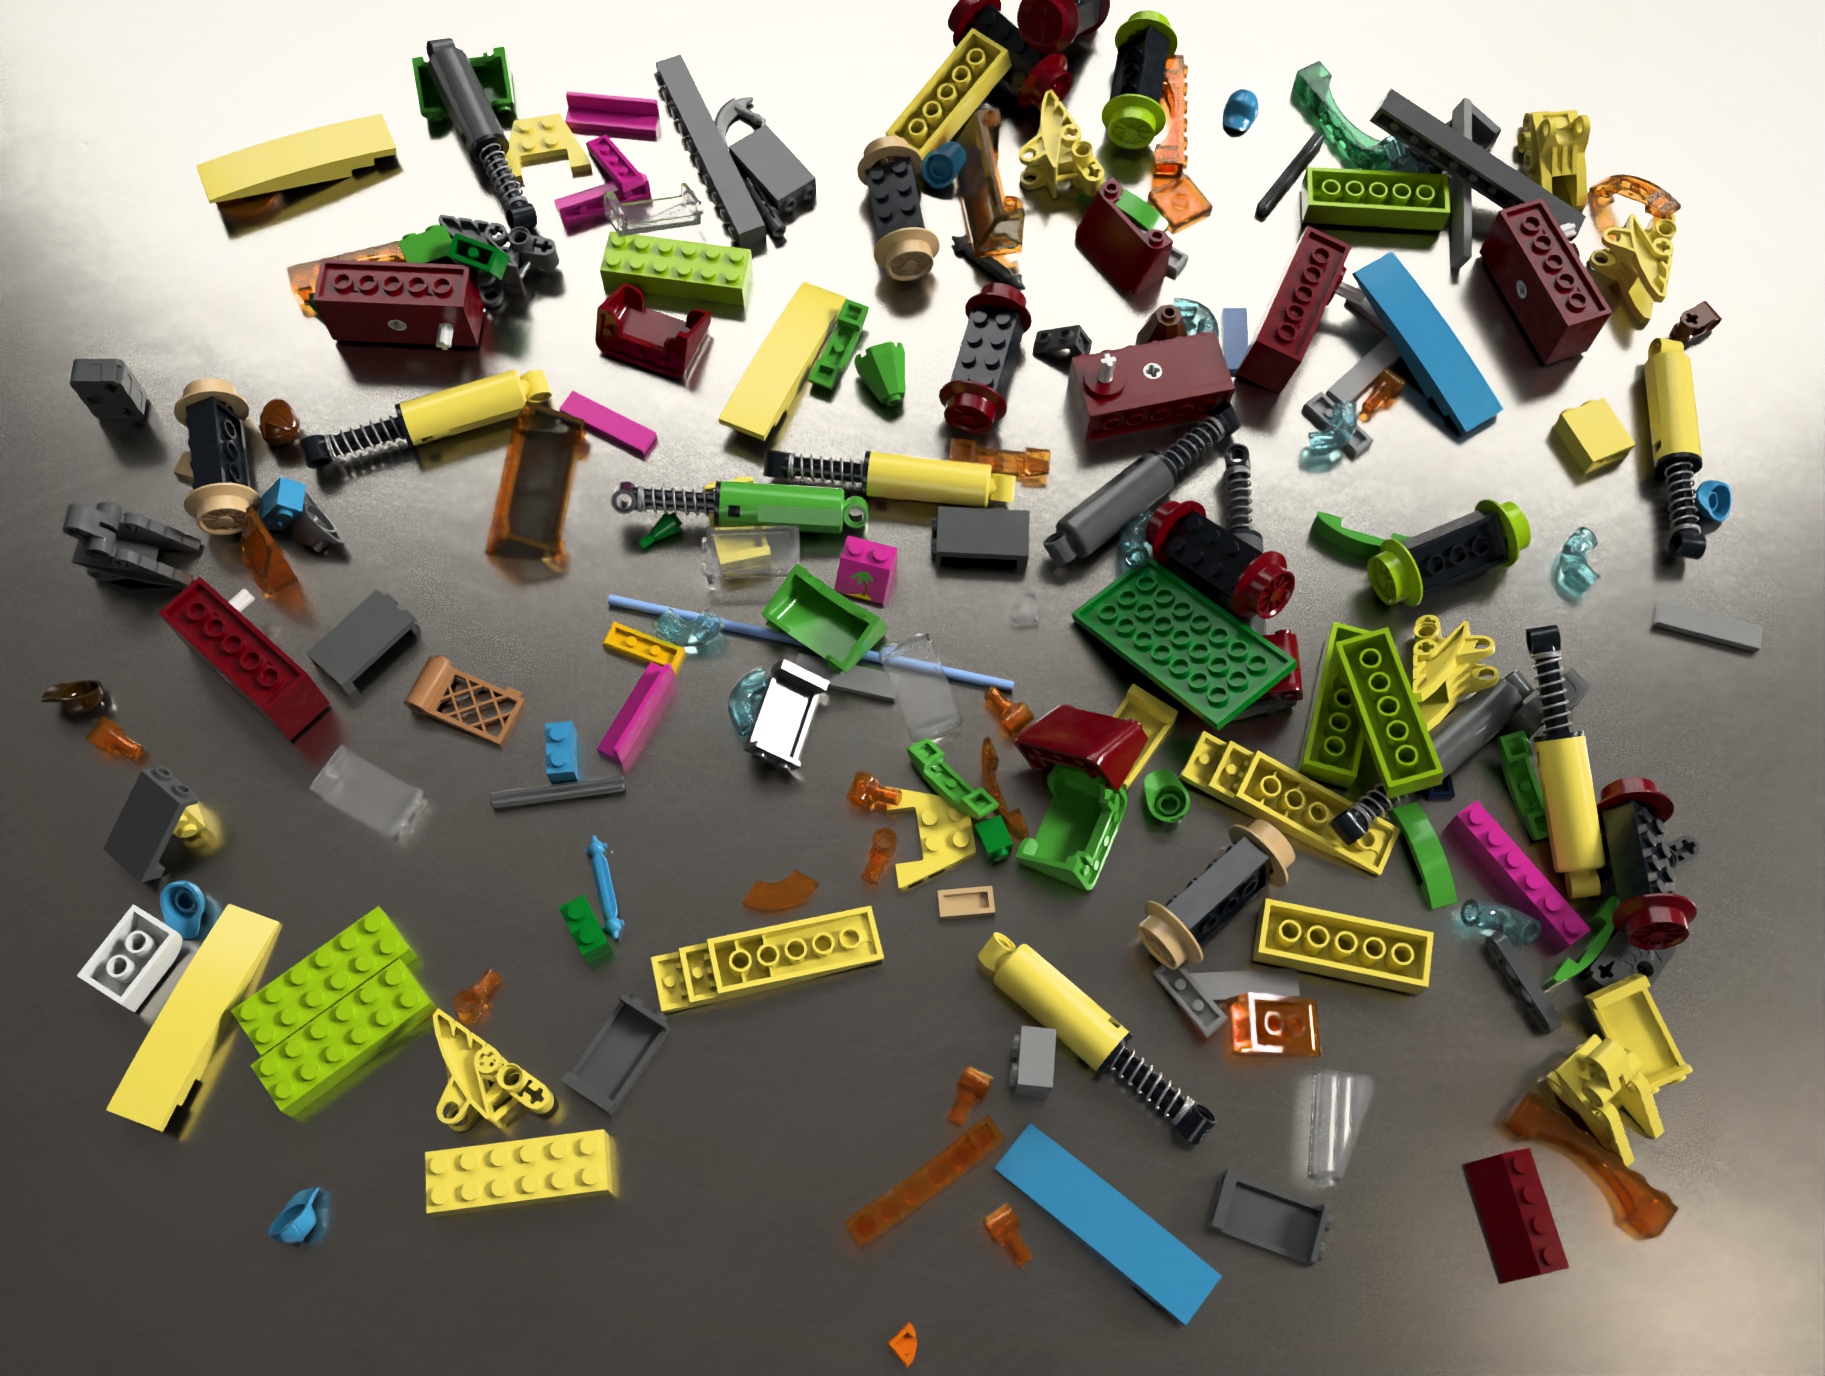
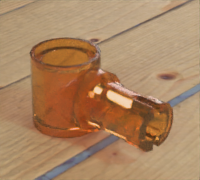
(1385, 386)
(1012, 715)
(109, 735)
(867, 789)
(879, 855)
(476, 995)
(971, 1088)
(1004, 1227)

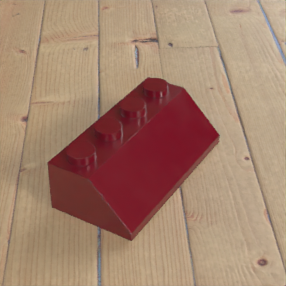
(1516, 1215)

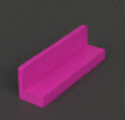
(612, 113)
(592, 200)
(636, 712)

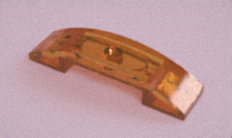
(1656, 199)
(1016, 463)
(1013, 820)

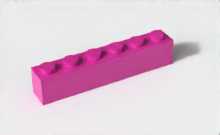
(1518, 876)

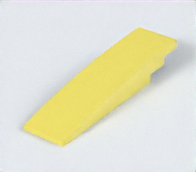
(297, 159)
(782, 361)
(1283, 799)
(765, 959)
(193, 1019)

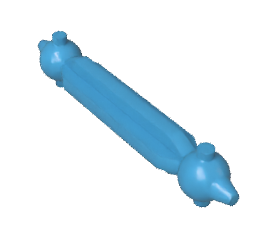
(604, 887)

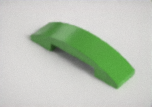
(1136, 210)
(841, 345)
(1353, 541)
(1522, 782)
(947, 783)
(1428, 855)
(1603, 923)

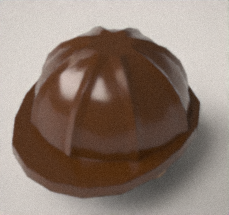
(278, 423)

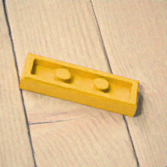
(642, 646)

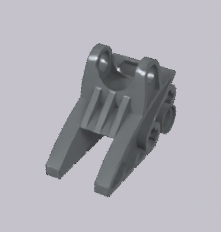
(525, 252)
(125, 545)

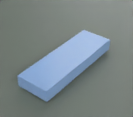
(1234, 336)

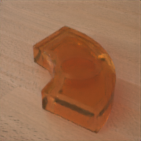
(782, 894)

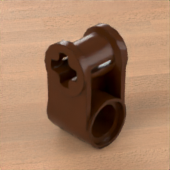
(1695, 322)

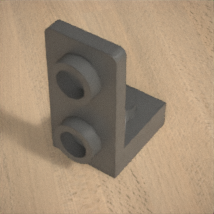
(1062, 338)

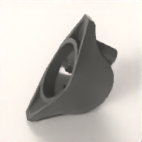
(314, 527)

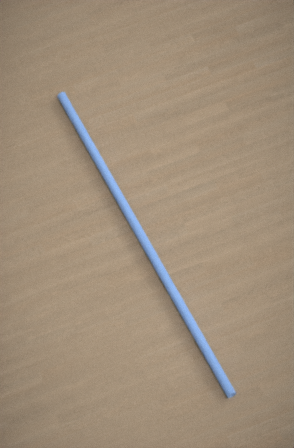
(784, 637)

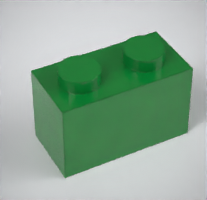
(478, 255)
(585, 929)

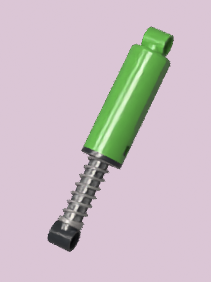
(752, 505)

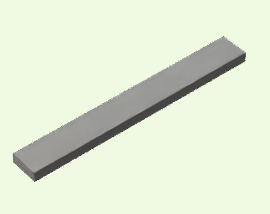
(1461, 194)

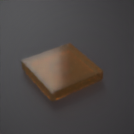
(1180, 201)

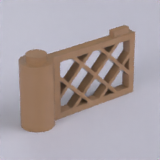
(434, 684)

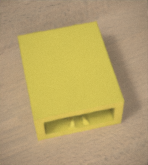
(1593, 435)

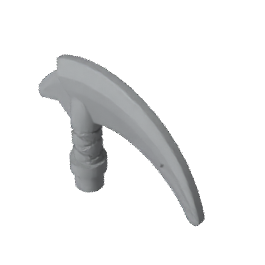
(734, 108)

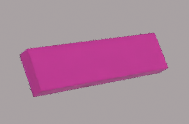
(615, 163)
(609, 422)

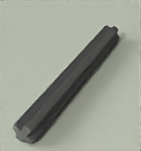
(1289, 173)
(557, 791)

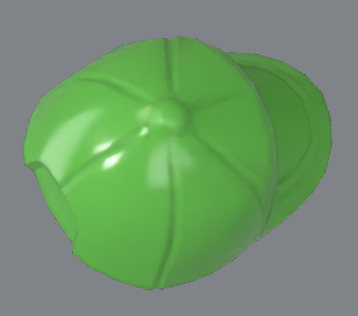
(1166, 796)

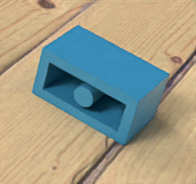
(282, 503)
(561, 752)

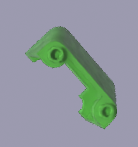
(492, 73)
(823, 620)
(1075, 828)

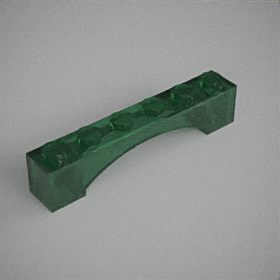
(1314, 87)

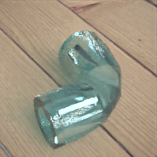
(1400, 157)
(1197, 315)
(1339, 433)
(1133, 540)
(1574, 561)
(688, 633)
(743, 699)
(1500, 918)

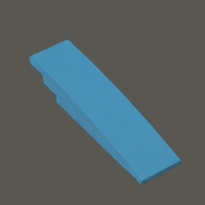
(1427, 343)
(1108, 1224)

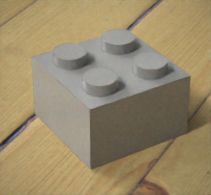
(1034, 1063)

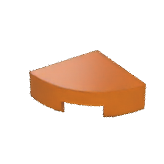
(904, 1344)

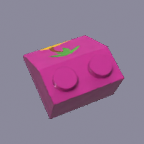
(865, 570)

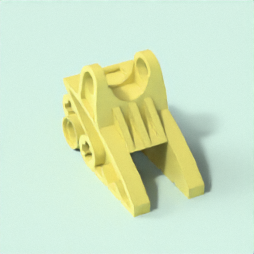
(1556, 147)
(1058, 155)
(1639, 262)
(1447, 667)
(469, 1078)
(1598, 1083)

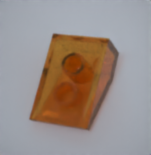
(264, 555)
(1273, 1026)

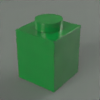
(993, 839)

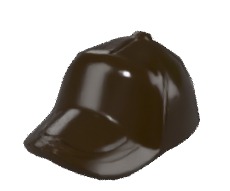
(76, 696)

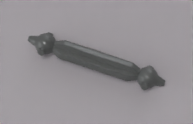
(989, 263)

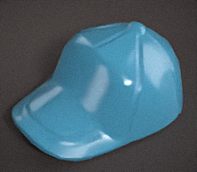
(1240, 110)
(943, 164)
(1714, 500)
(182, 907)
(295, 1219)

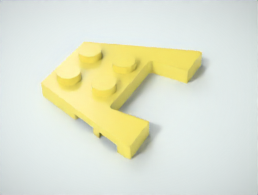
(544, 138)
(943, 834)

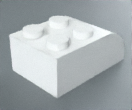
(132, 958)

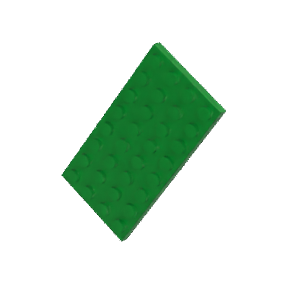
(1184, 642)

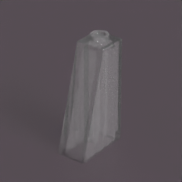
(1335, 1121)

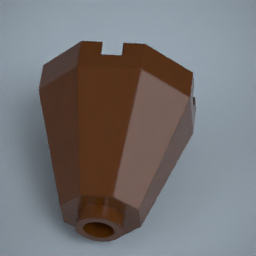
(1162, 325)

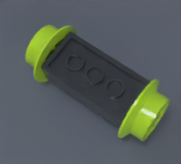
(1134, 106)
(1449, 553)

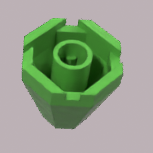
(883, 371)

